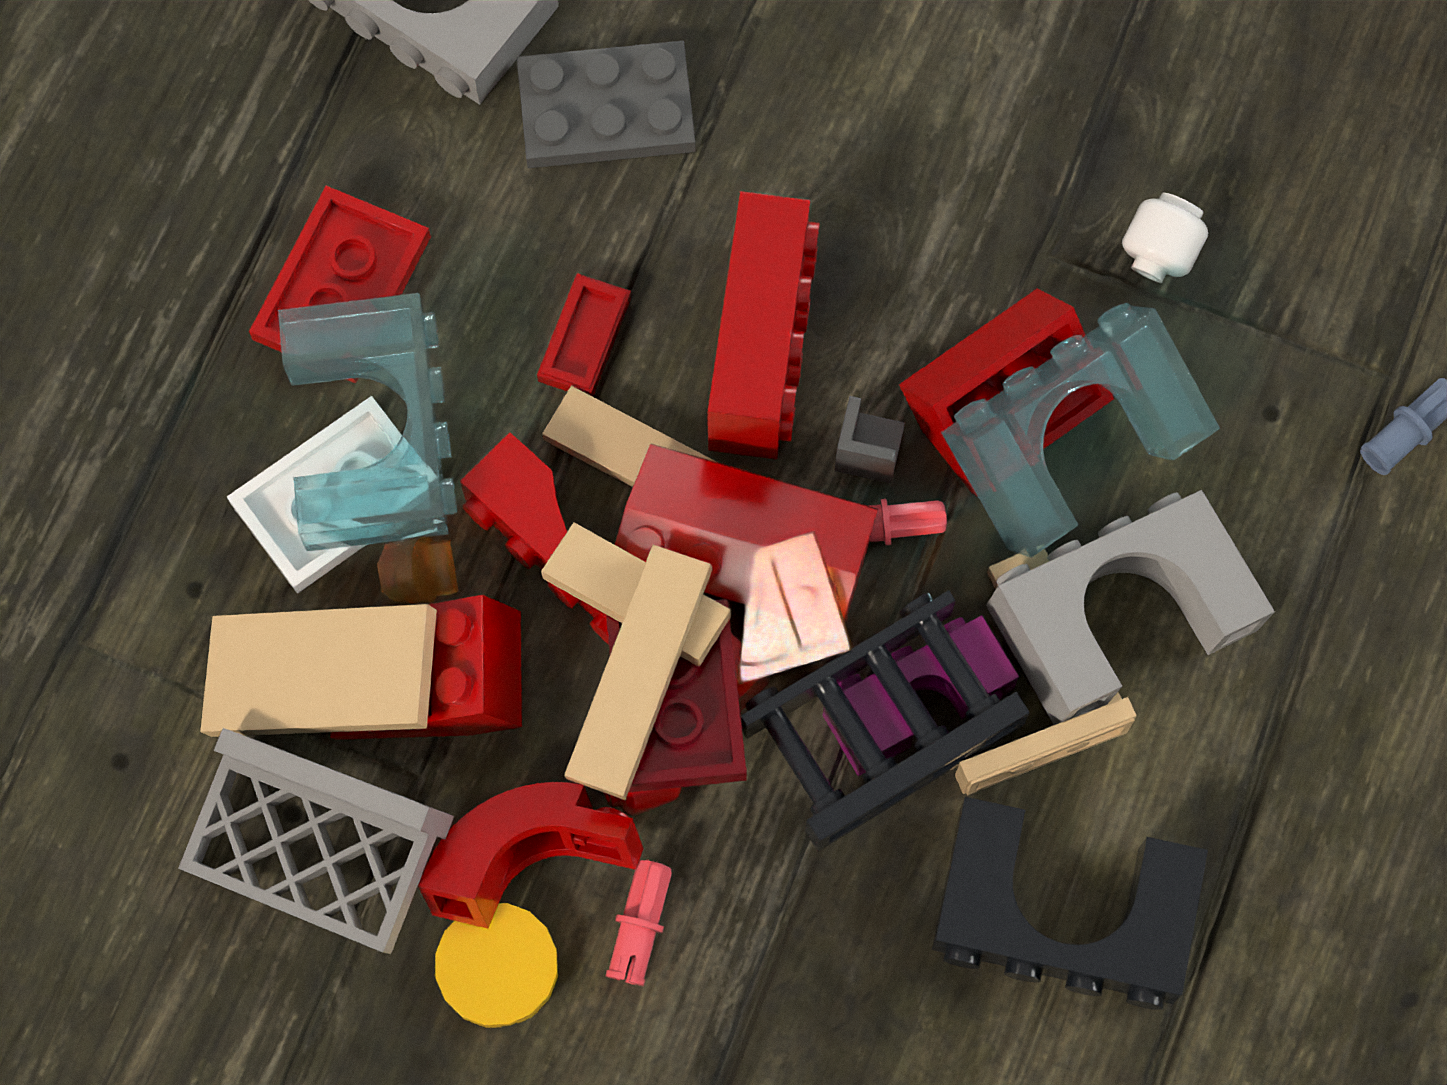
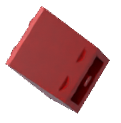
(472, 673)

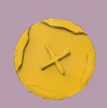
(497, 971)

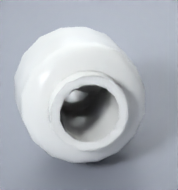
(1165, 237)

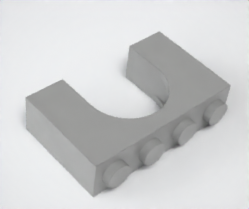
(461, 47)
(1175, 546)

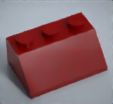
(989, 356)

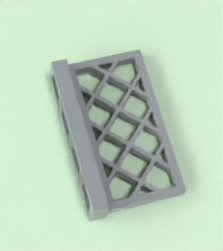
(330, 789)

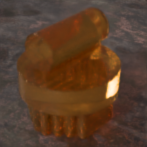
(417, 570)

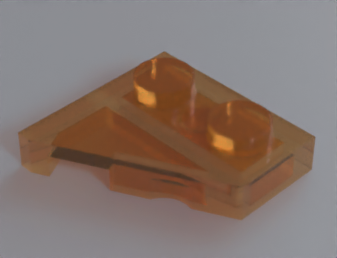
(790, 610)

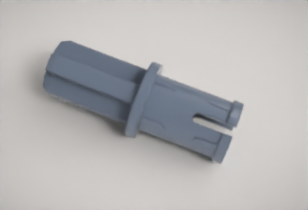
(1409, 428)

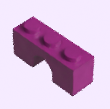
(924, 672)

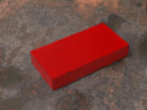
(584, 335)

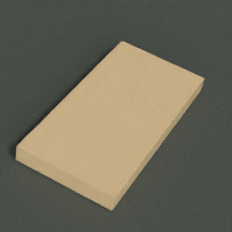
(319, 671)

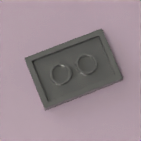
(606, 104)

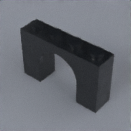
(984, 923)

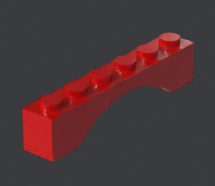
(520, 500)

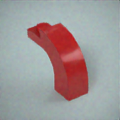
(513, 832)

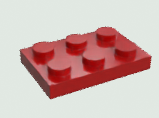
(342, 256)

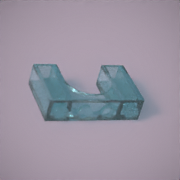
(1003, 437)
(405, 489)

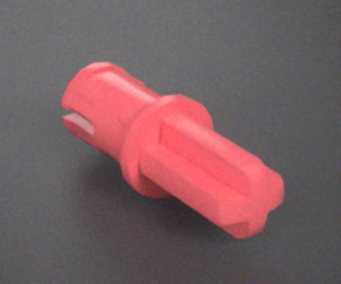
(908, 520)
(640, 922)

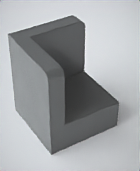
(868, 444)

